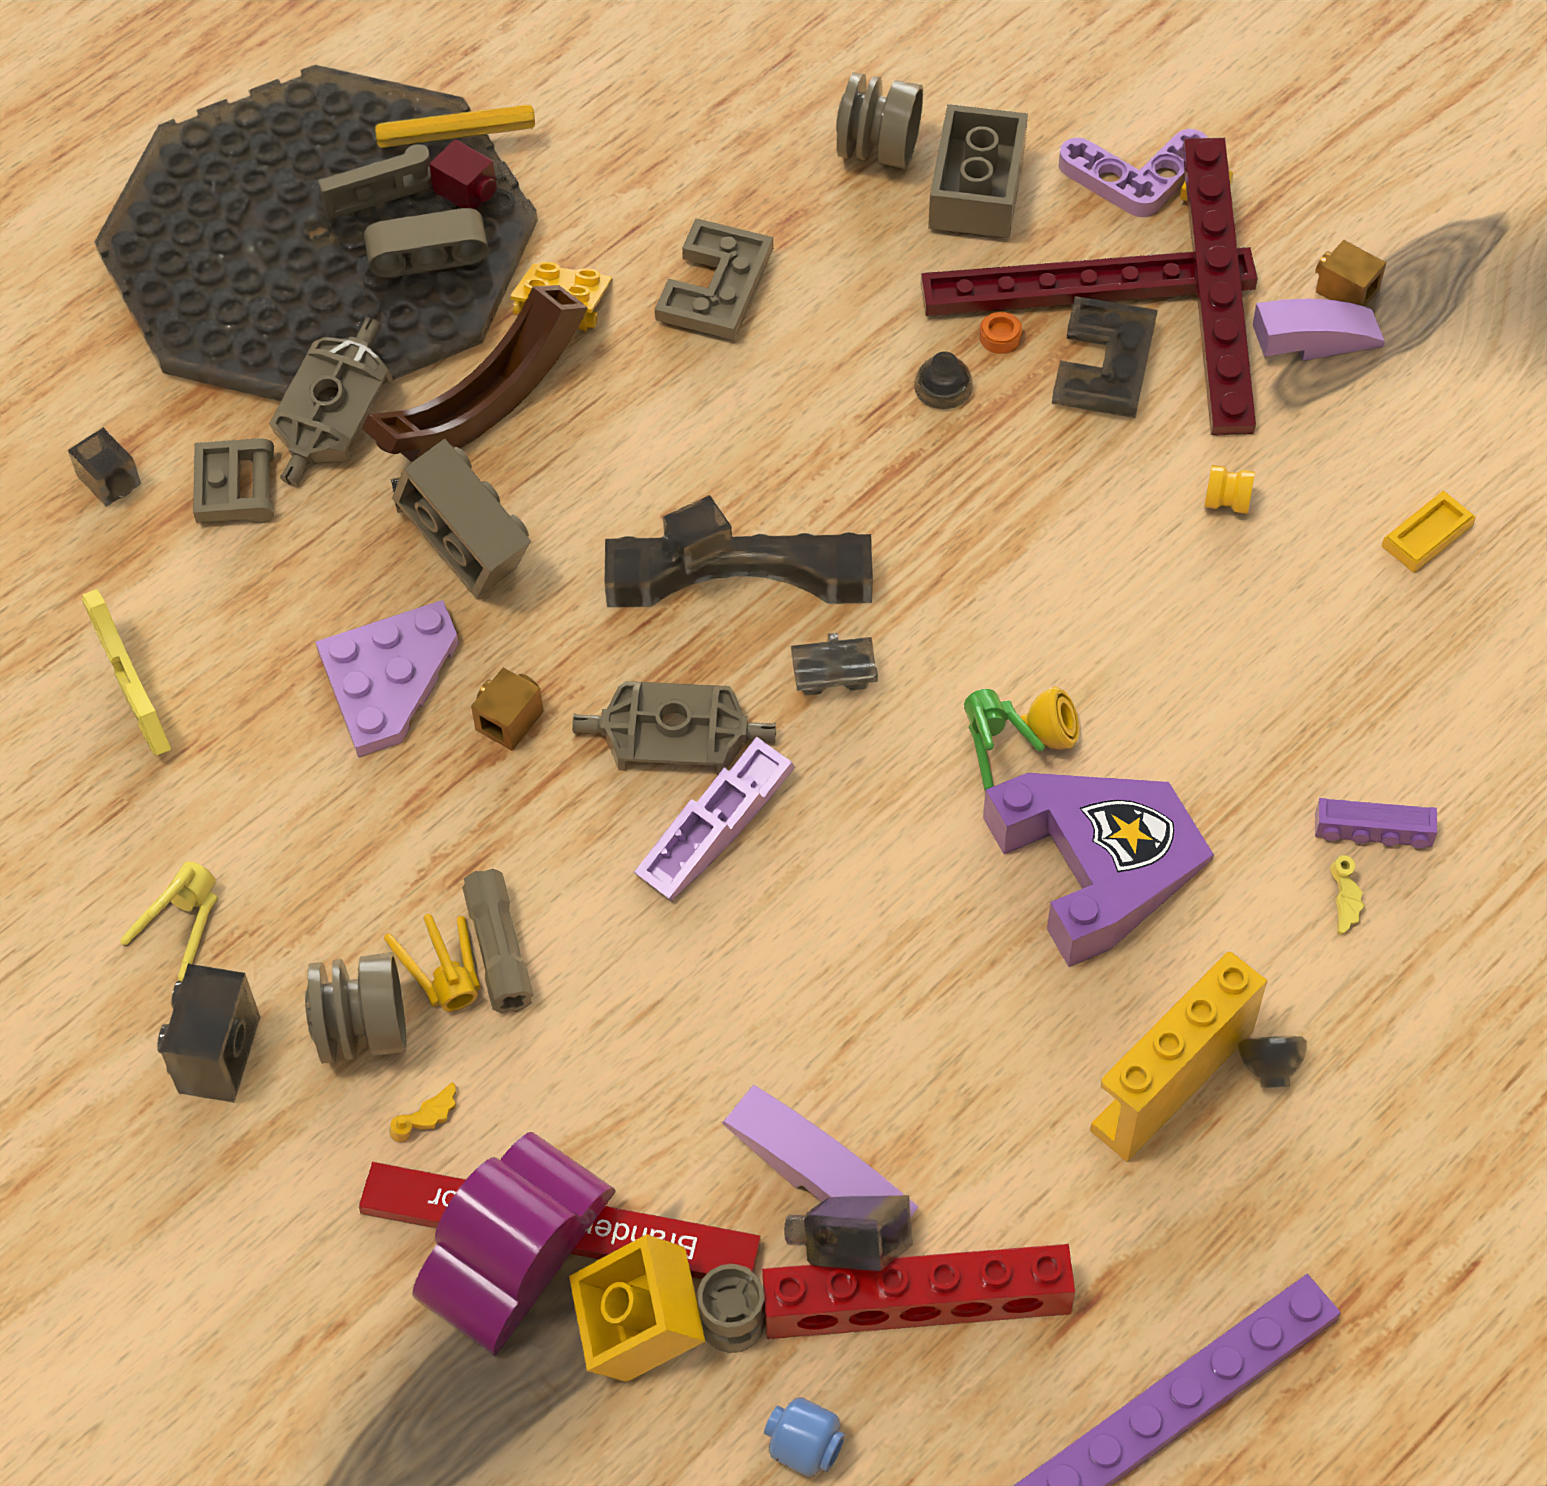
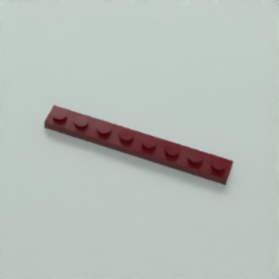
(1061, 281)
(1218, 287)

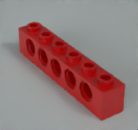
(919, 1292)

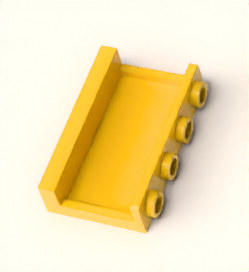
(1179, 1054)

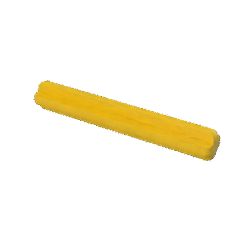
(455, 126)

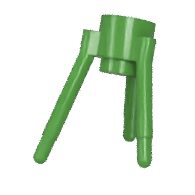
(988, 719)

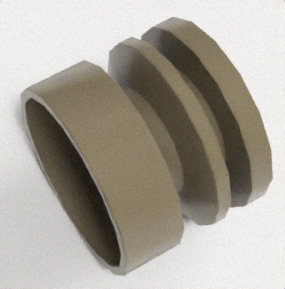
(871, 119)
(356, 1008)

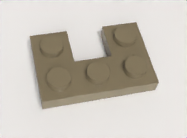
(739, 264)

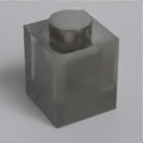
(104, 467)
(696, 535)

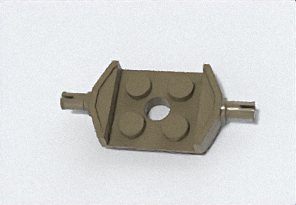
(325, 430)
(707, 736)

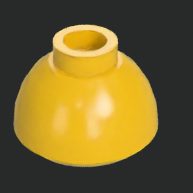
(1054, 719)

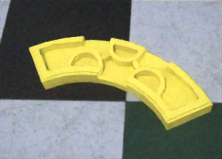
(125, 673)

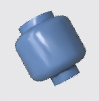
(804, 1436)

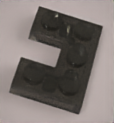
(1119, 382)

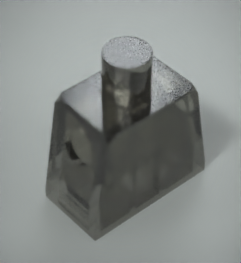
(853, 1231)

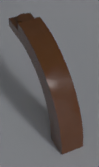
(494, 387)

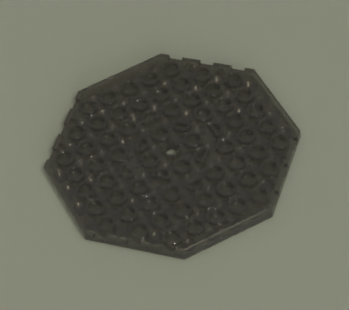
(221, 253)

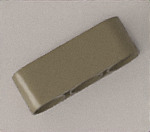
(426, 242)

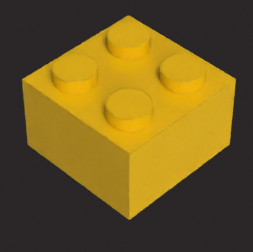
(636, 1308)

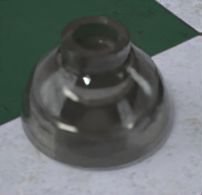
(943, 381)
(1273, 1058)

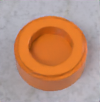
(1000, 332)

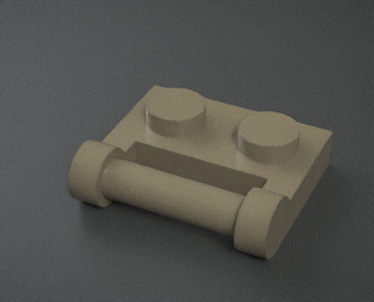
(218, 481)

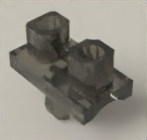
(834, 664)

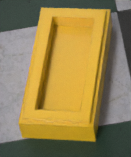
(1428, 531)

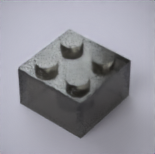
(209, 1032)

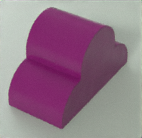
(508, 1238)

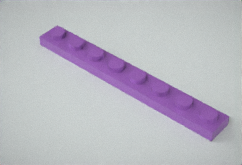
(1191, 1390)

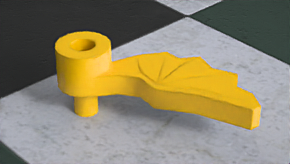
(430, 1113)

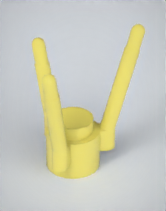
(187, 890)

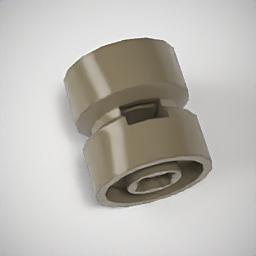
(729, 1296)

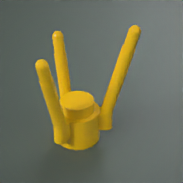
(452, 985)

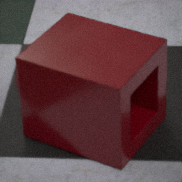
(463, 175)

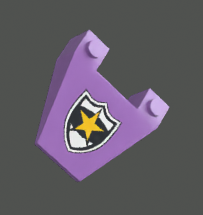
(1119, 837)

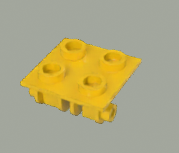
(583, 284)

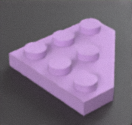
(387, 672)

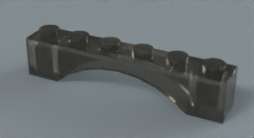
(825, 565)

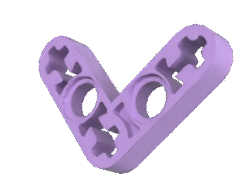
(1142, 181)

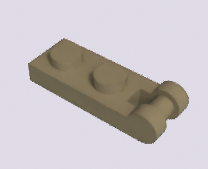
(376, 183)

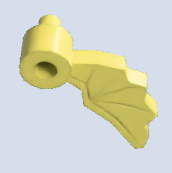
(1349, 898)

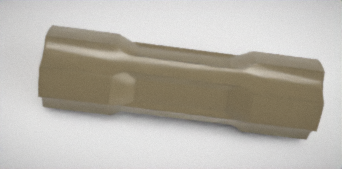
(504, 968)

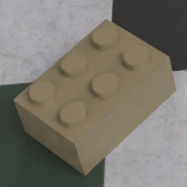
(978, 171)
(461, 517)

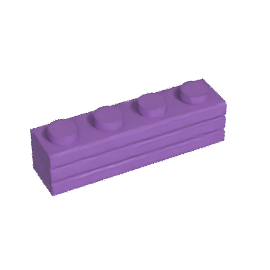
(1376, 822)

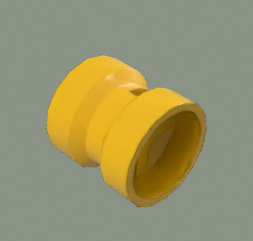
(1229, 489)

